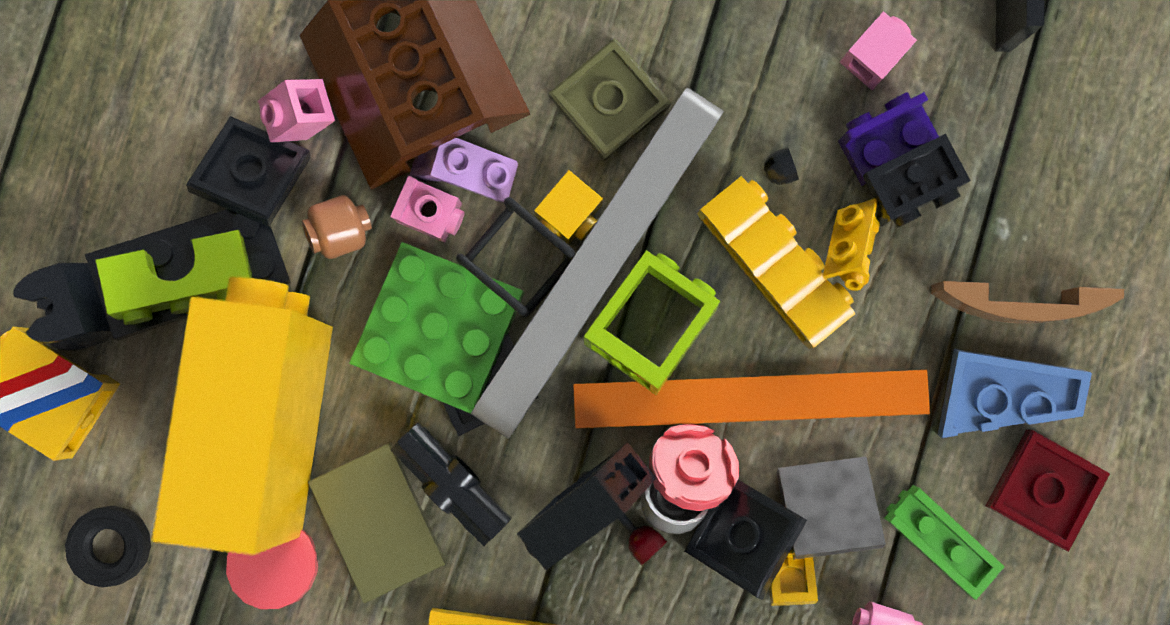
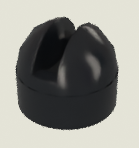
(780, 167)

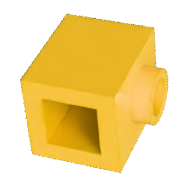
(569, 208)

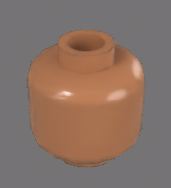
(336, 227)

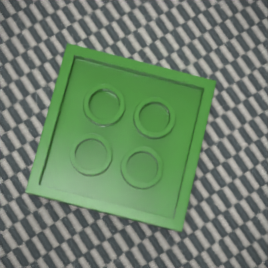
(435, 328)

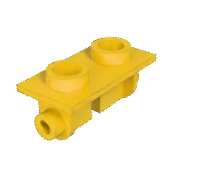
(851, 243)

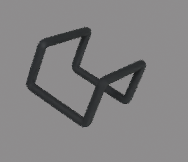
(466, 261)

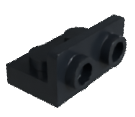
(915, 180)

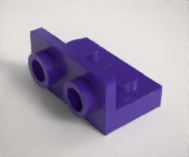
(887, 136)

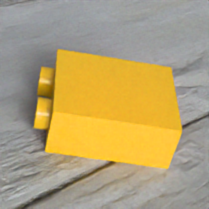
(243, 420)

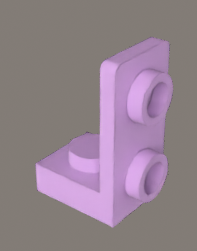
(467, 168)

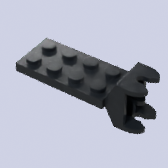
(74, 294)

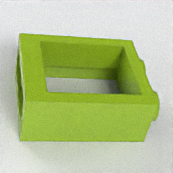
(625, 357)

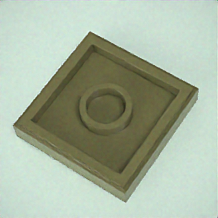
(609, 99)

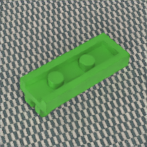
(943, 541)

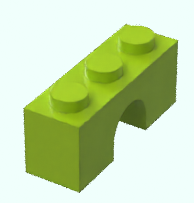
(135, 291)

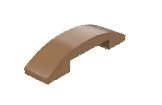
(974, 300)

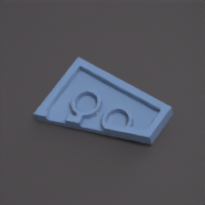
(1005, 391)

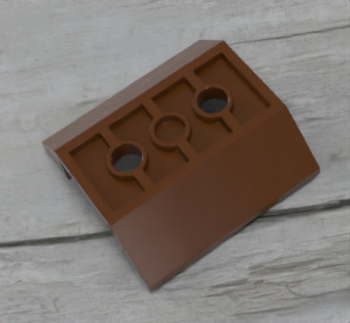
(378, 75)

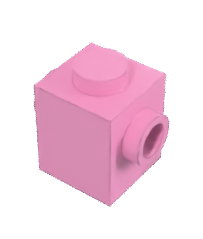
(296, 110)

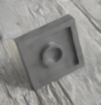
(837, 504)

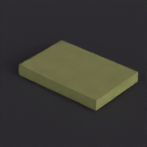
(377, 523)

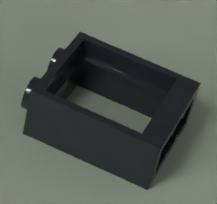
(586, 506)

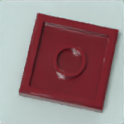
(1047, 490)

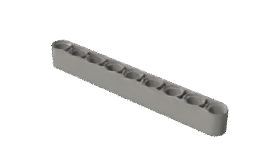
(596, 263)

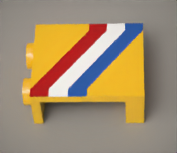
(47, 396)

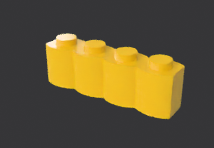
(776, 263)

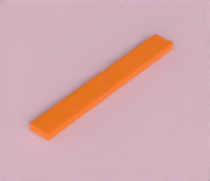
(752, 399)

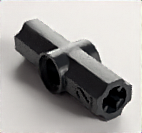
(451, 484)

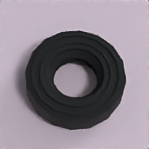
(80, 548)

